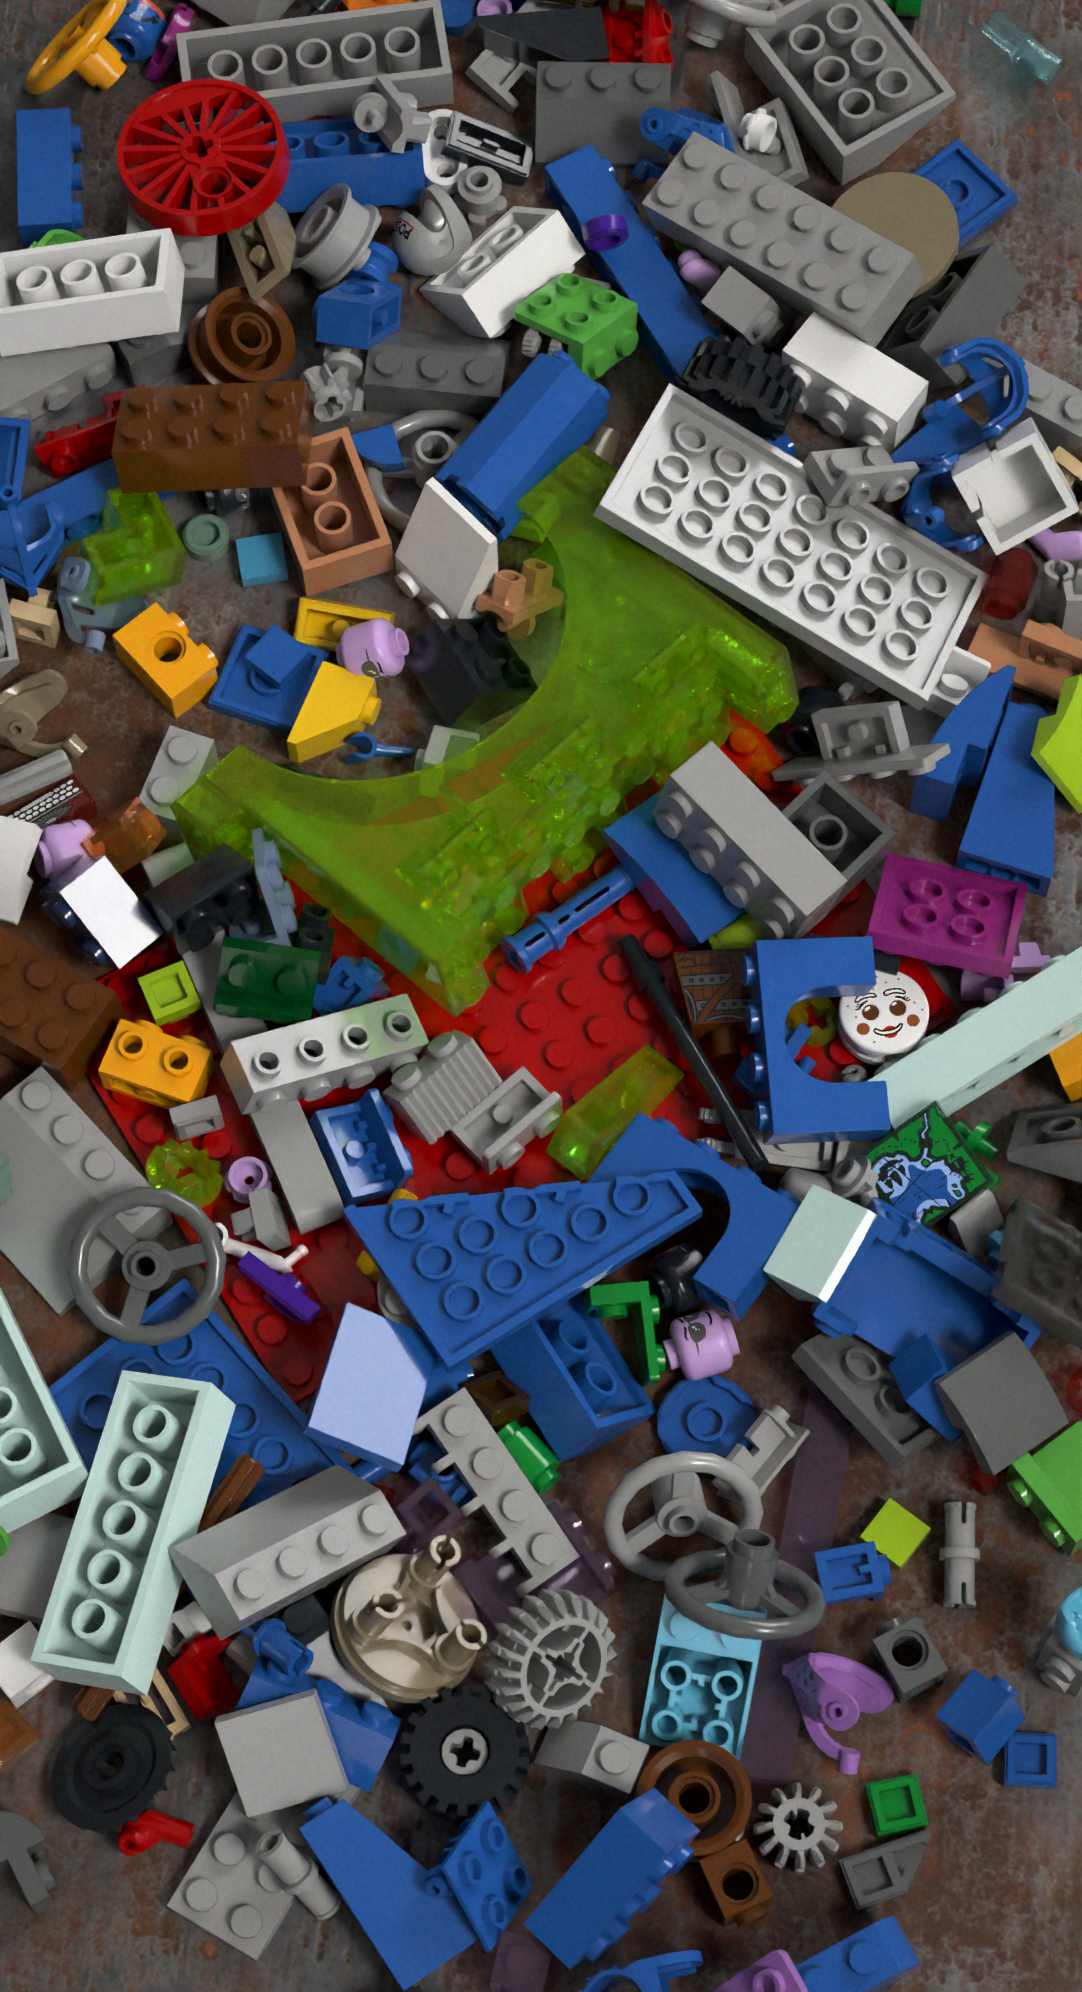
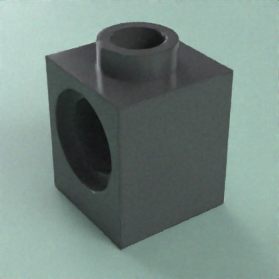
(914, 1679)

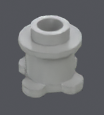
(480, 194)

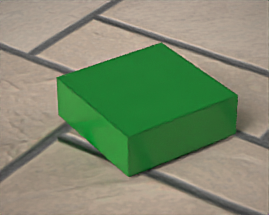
(896, 1805)

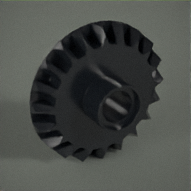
(112, 1768)

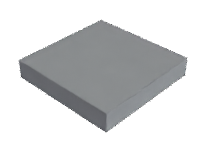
(281, 1753)

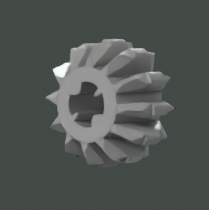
(779, 1830)

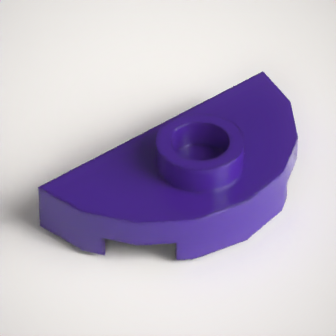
(282, 1292)

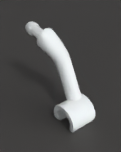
(274, 1261)

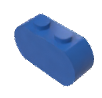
(863, 1961)

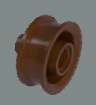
(236, 319)
(717, 1775)

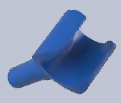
(370, 748)

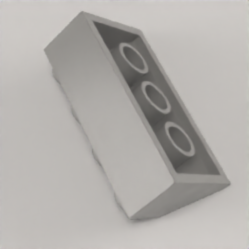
(286, 1548)

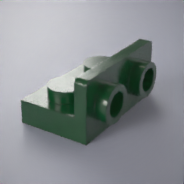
(266, 981)

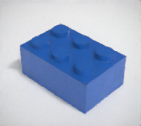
(614, 1879)

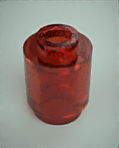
(1009, 583)

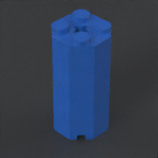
(523, 439)

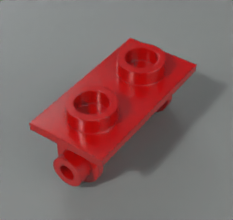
(78, 448)

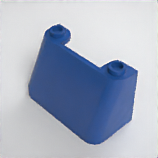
(917, 1284)

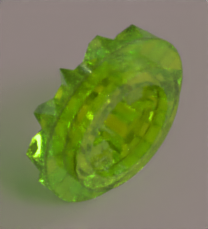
(198, 1187)

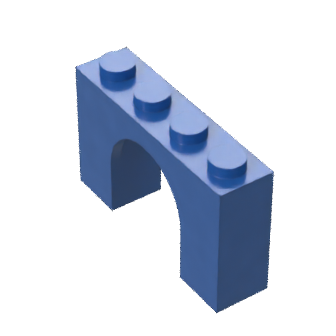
(791, 1102)
(758, 1216)

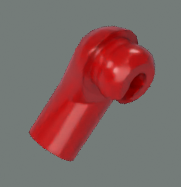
(152, 1829)

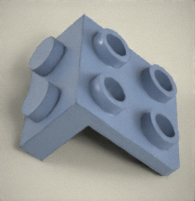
(275, 916)

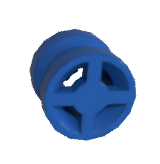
(379, 265)

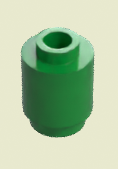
(531, 1456)

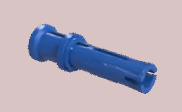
(546, 925)

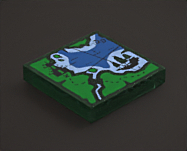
(927, 1167)

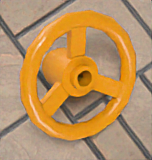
(84, 50)

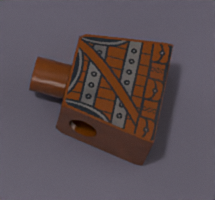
(714, 999)

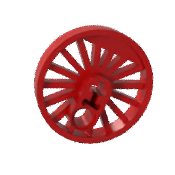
(202, 159)

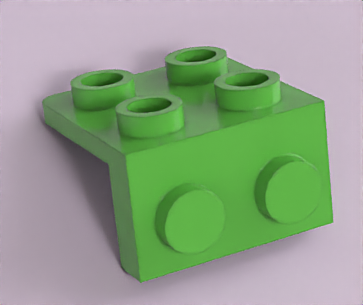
(585, 316)
(1053, 1488)

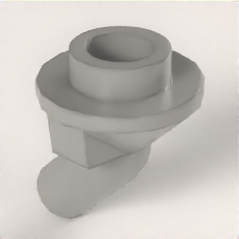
(855, 1177)

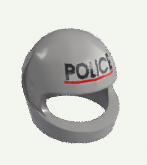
(435, 238)

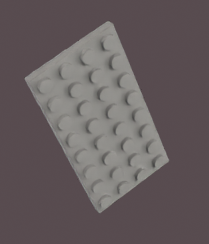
(766, 538)

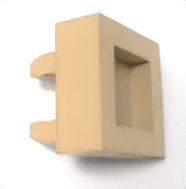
(36, 619)

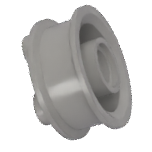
(334, 236)

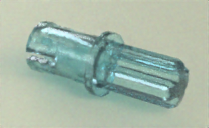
(1022, 47)

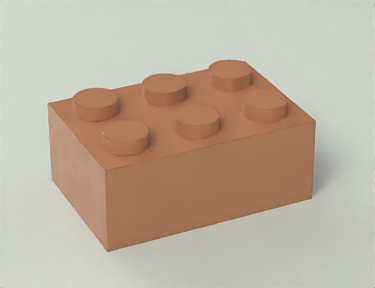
(334, 519)

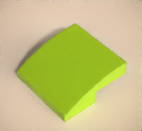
(1059, 742)

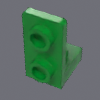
(612, 1303)

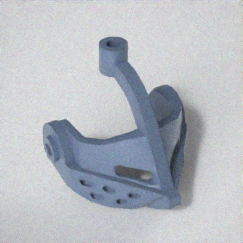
(110, 617)

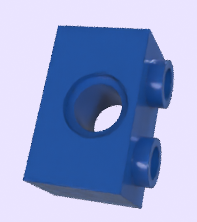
(358, 313)

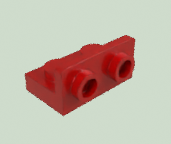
(639, 37)

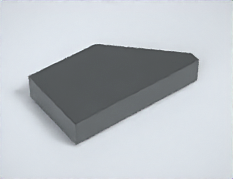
(883, 1871)

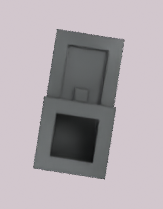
(18, 1846)

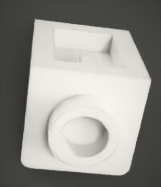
(958, 678)

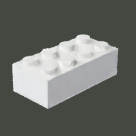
(90, 292)

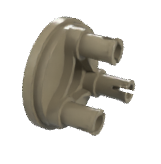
(911, 215)
(407, 1624)

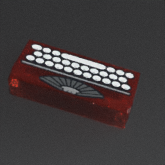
(57, 805)

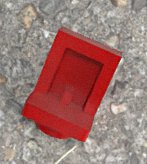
(203, 1677)

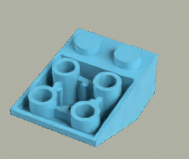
(700, 1681)

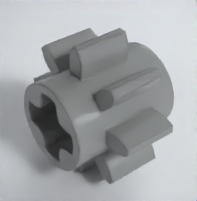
(326, 392)

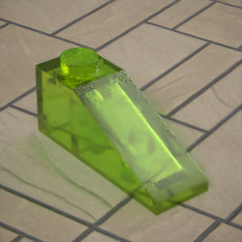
(603, 1114)

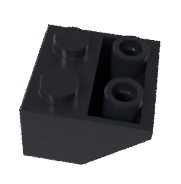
(469, 671)
(204, 899)

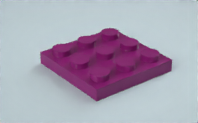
(947, 916)

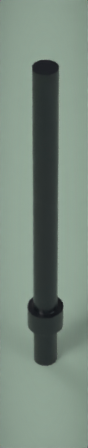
(650, 981)

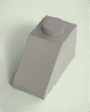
(594, 1758)

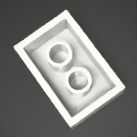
(854, 386)

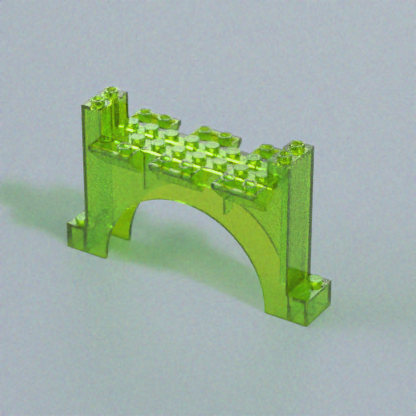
(441, 855)

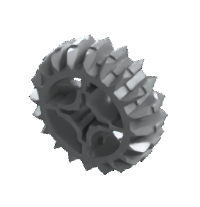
(528, 1683)

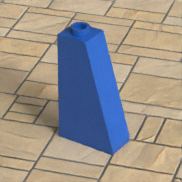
(1014, 809)
(386, 1893)

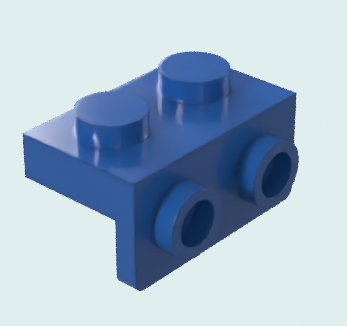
(362, 1148)

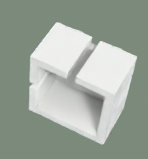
(1016, 486)

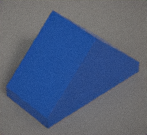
(915, 1374)

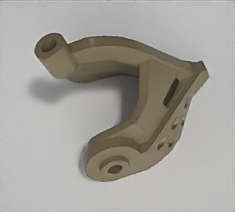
(25, 705)

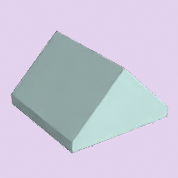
(818, 1245)

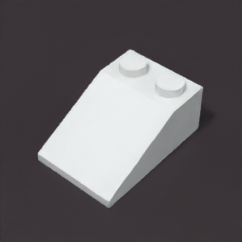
(445, 556)

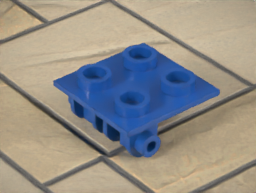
(482, 1874)

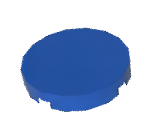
(705, 1417)

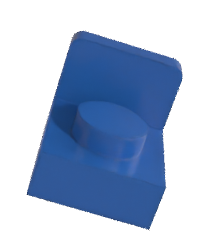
(350, 985)
(852, 1573)

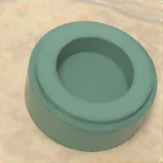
(206, 538)

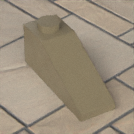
(264, 249)

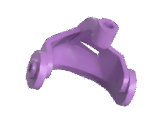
(833, 1693)

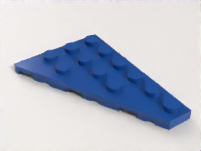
(503, 1259)

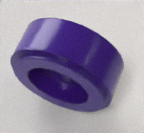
(605, 232)

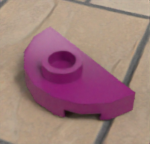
(167, 47)

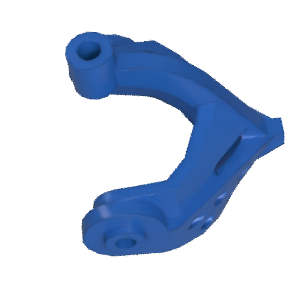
(672, 131)
(988, 380)
(929, 520)
(26, 559)

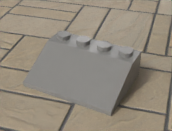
(848, 79)
(57, 1176)

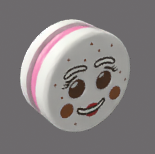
(885, 1021)

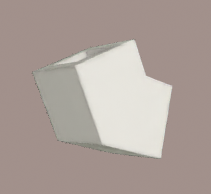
(184, 1626)

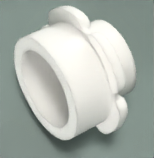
(757, 130)

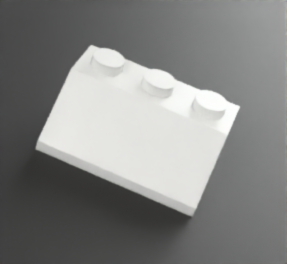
(503, 269)

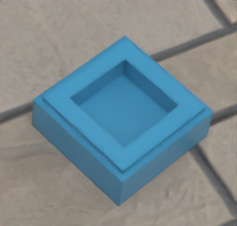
(262, 559)

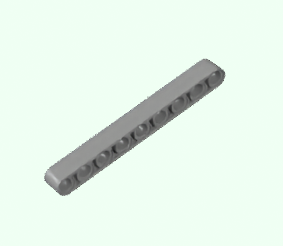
(283, 1133)

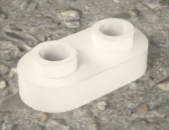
(434, 162)

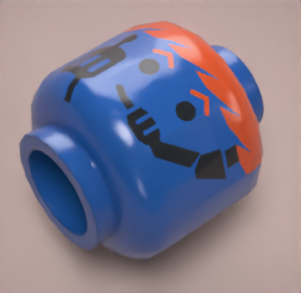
(138, 30)

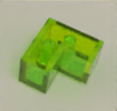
(135, 553)

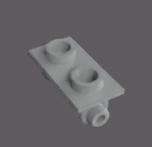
(773, 1445)

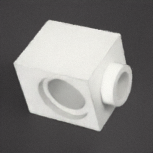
(18, 1675)

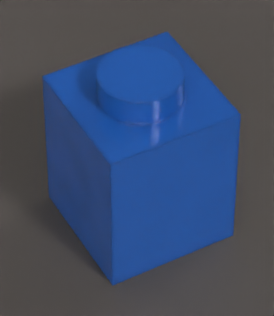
(981, 1715)

